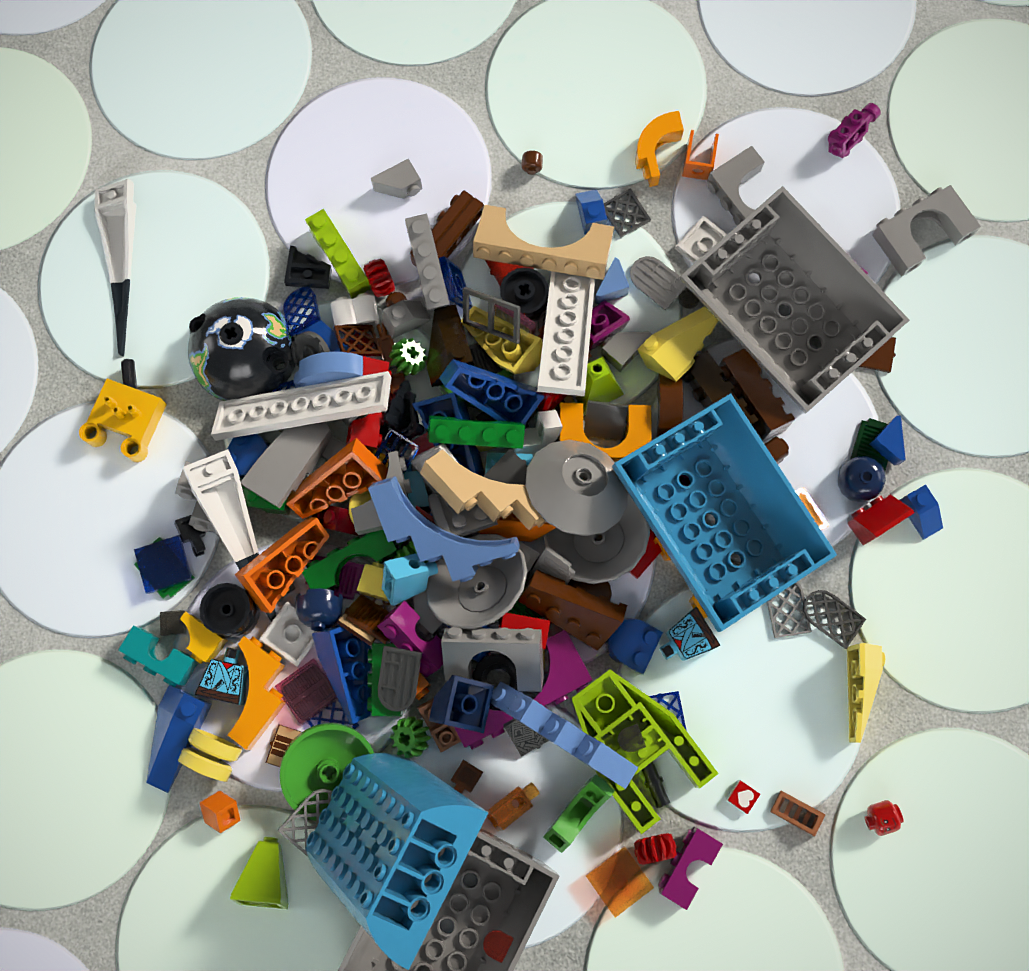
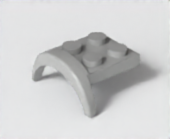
(458, 524)

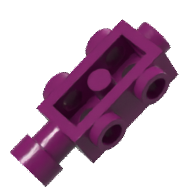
(852, 130)

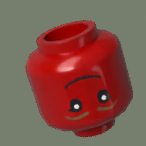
(884, 818)

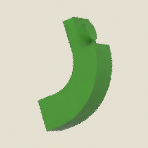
(578, 812)

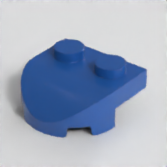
(246, 451)
(634, 644)

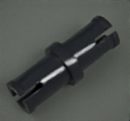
(655, 785)

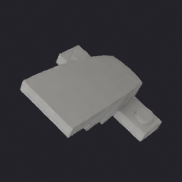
(289, 460)

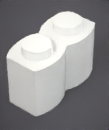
(355, 311)

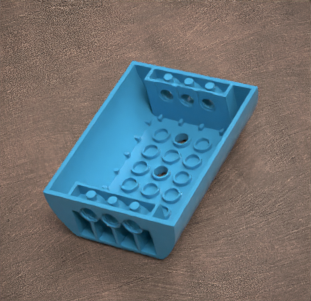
(751, 505)
(383, 843)

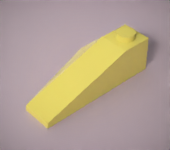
(674, 347)
(506, 354)
(863, 675)

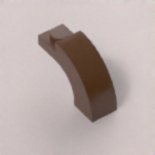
(669, 404)

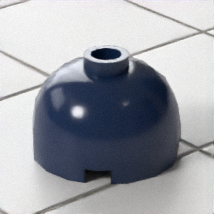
(861, 479)
(319, 608)

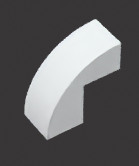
(546, 431)

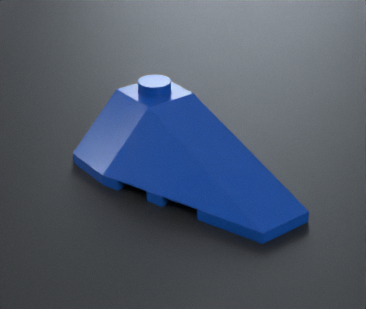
(347, 668)
(175, 719)

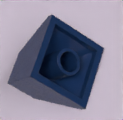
(462, 704)

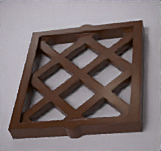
(357, 328)

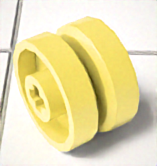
(208, 758)

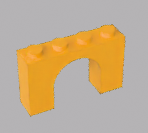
(637, 429)

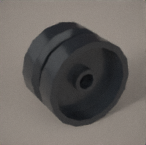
(526, 289)
(216, 611)

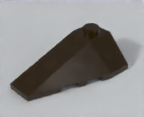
(446, 343)

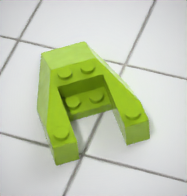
(614, 704)

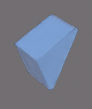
(613, 285)

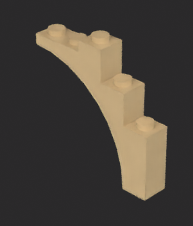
(466, 489)

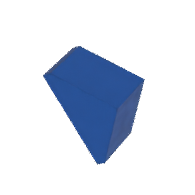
(891, 442)

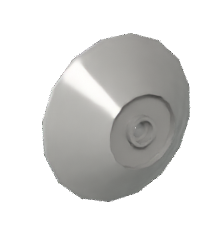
(565, 498)
(604, 559)
(468, 606)

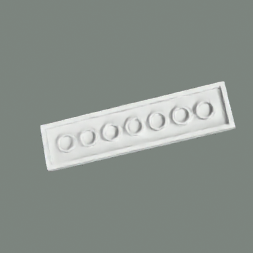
(566, 335)
(302, 406)

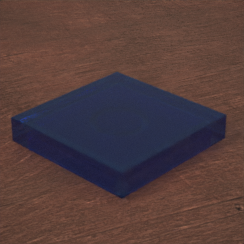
(453, 281)
(163, 564)

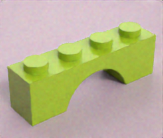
(338, 253)

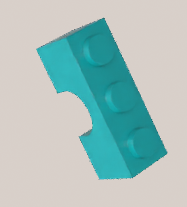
(140, 647)

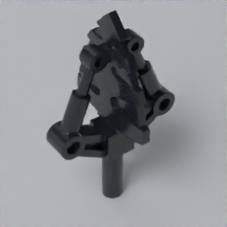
(401, 416)

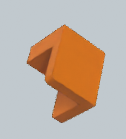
(220, 811)

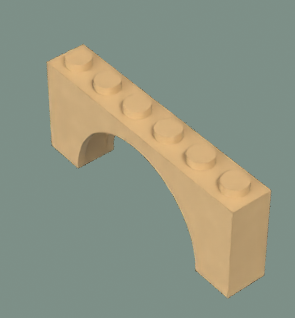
(583, 258)

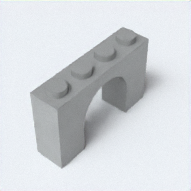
(728, 177)
(943, 207)
(427, 262)
(520, 645)

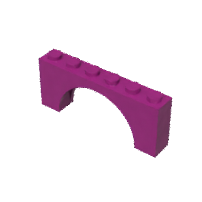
(565, 675)

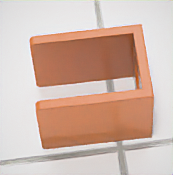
(690, 165)

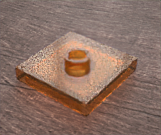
(619, 881)

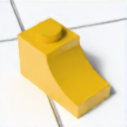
(203, 642)

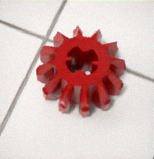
(379, 278)
(655, 849)

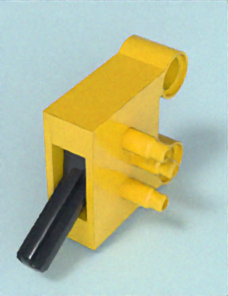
(125, 412)

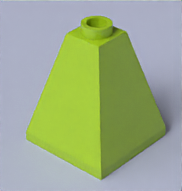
(600, 384)
(263, 878)

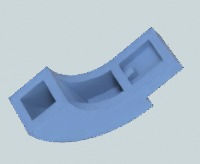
(327, 368)

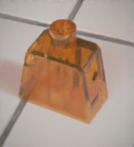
(504, 813)

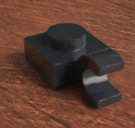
(190, 534)

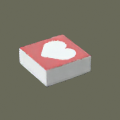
(743, 797)

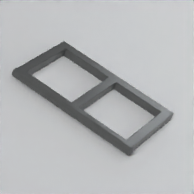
(491, 301)

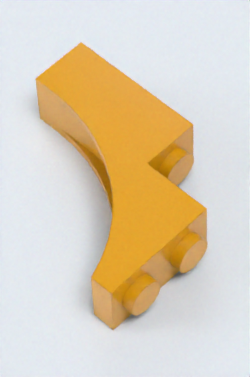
(261, 703)

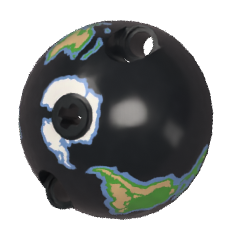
(240, 364)

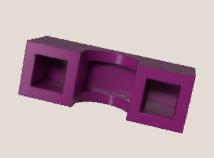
(400, 629)
(696, 847)

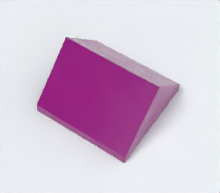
(606, 322)

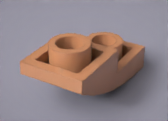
(443, 735)

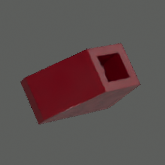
(336, 519)

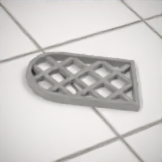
(795, 607)
(294, 841)

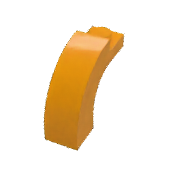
(659, 131)

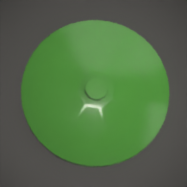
(318, 761)

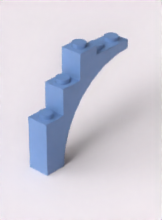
(461, 554)
(563, 734)

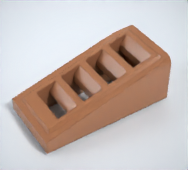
(817, 822)

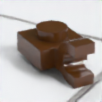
(466, 777)

